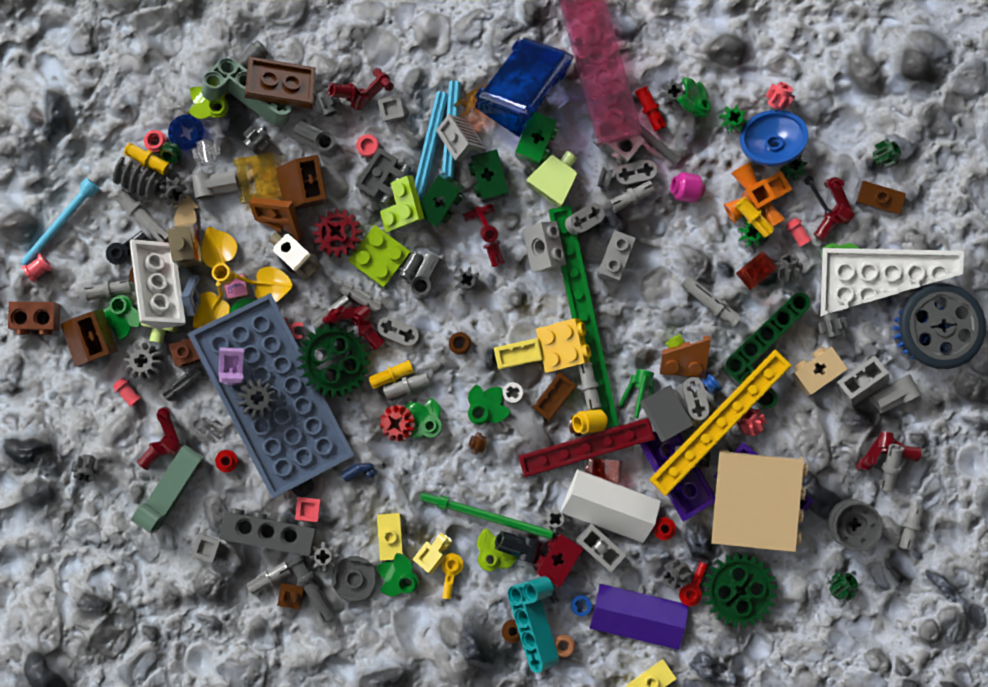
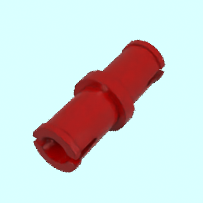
(650, 108)

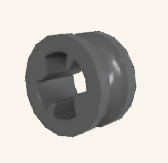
(605, 178)

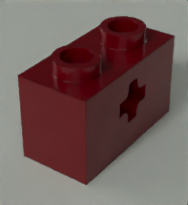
(570, 553)

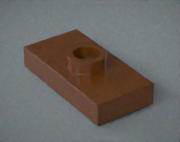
(880, 198)
(554, 396)

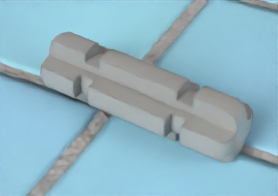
(361, 297)

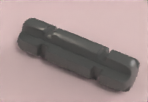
(182, 383)

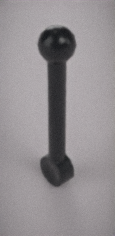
(809, 181)

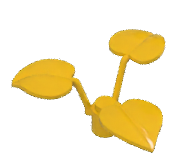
(218, 249)

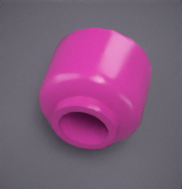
(687, 187)

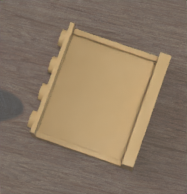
(758, 501)

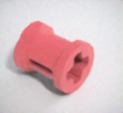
(37, 268)

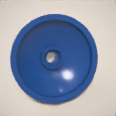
(774, 138)

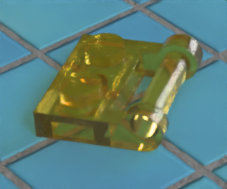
(264, 177)

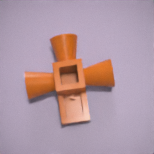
(759, 194)

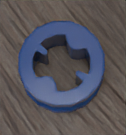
(711, 385)
(574, 607)

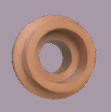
(571, 646)

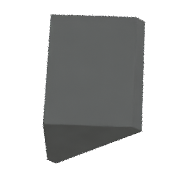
(666, 413)

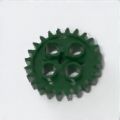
(342, 378)
(755, 603)

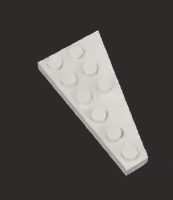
(871, 274)

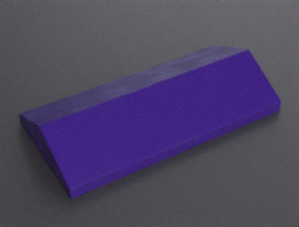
(693, 491)
(639, 616)

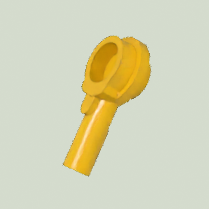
(451, 566)

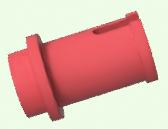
(798, 231)
(126, 392)

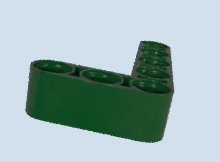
(762, 345)

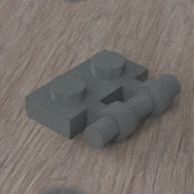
(377, 172)

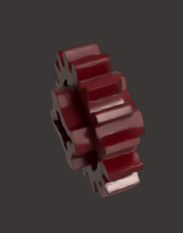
(343, 226)

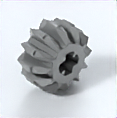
(138, 355)

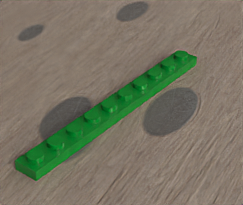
(581, 307)

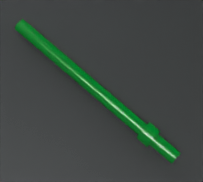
(445, 503)

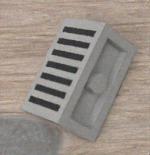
(459, 137)

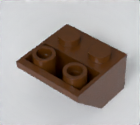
(303, 182)
(88, 337)

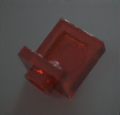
(756, 270)
(605, 469)

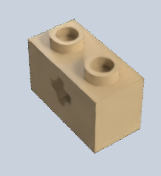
(831, 368)

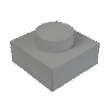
(391, 108)
(206, 548)

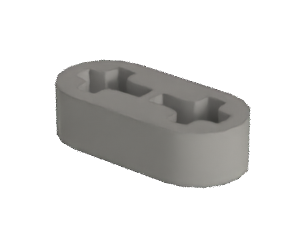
(634, 167)
(586, 222)
(396, 337)
(700, 397)

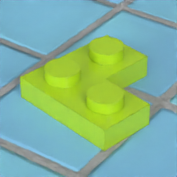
(407, 206)

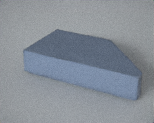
(190, 297)

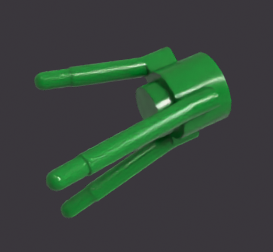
(643, 380)

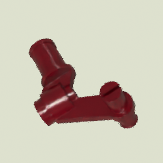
(360, 97)
(840, 213)
(487, 233)
(361, 318)
(166, 445)
(881, 446)

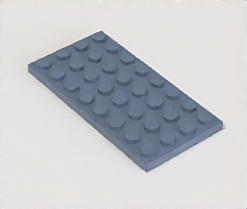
(301, 431)

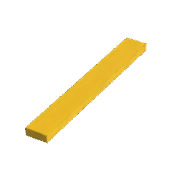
(719, 423)

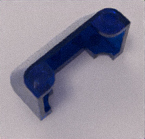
(522, 84)

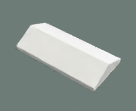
(157, 284)
(611, 506)

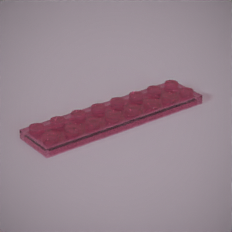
(600, 70)

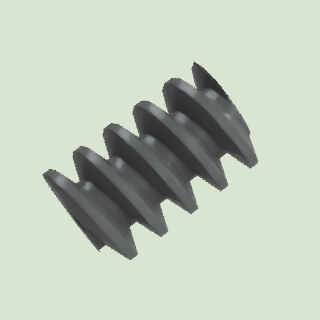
(137, 180)

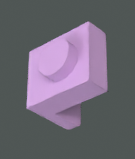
(231, 365)

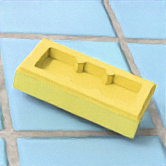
(518, 353)
(389, 535)
(656, 676)

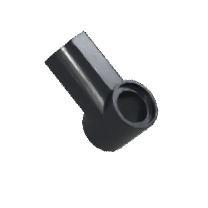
(521, 547)

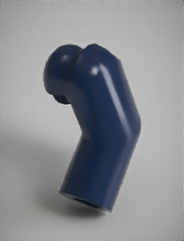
(357, 469)

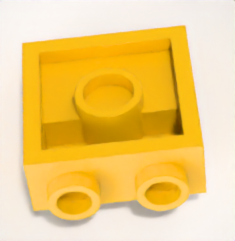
(563, 345)

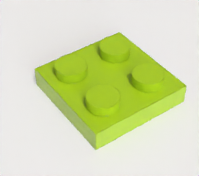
(379, 256)

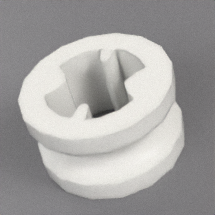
(511, 399)

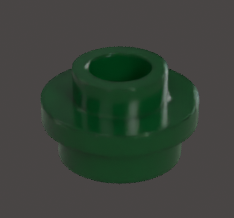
(171, 152)

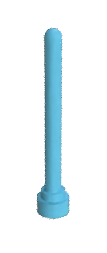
(87, 189)

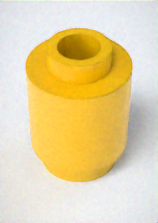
(589, 421)

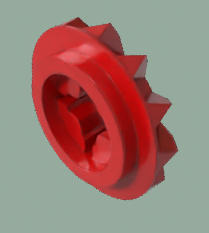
(406, 425)

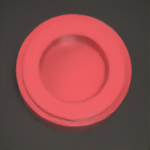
(367, 145)

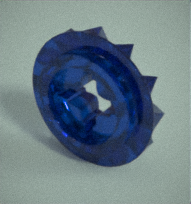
(176, 130)

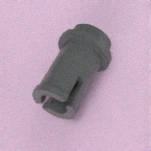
(411, 266)

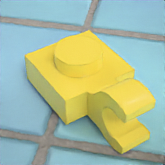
(430, 554)

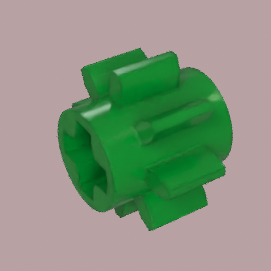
(735, 112)
(749, 240)

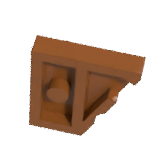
(277, 214)
(686, 359)

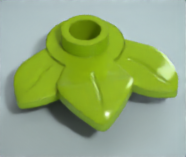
(205, 108)
(487, 547)

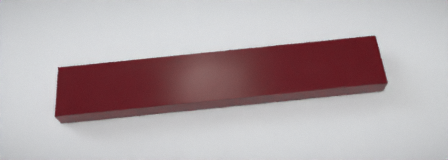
(586, 447)

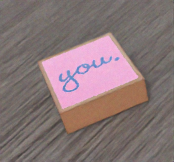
(236, 289)

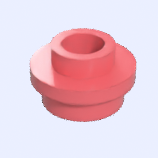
(150, 136)

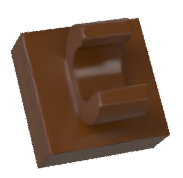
(290, 596)

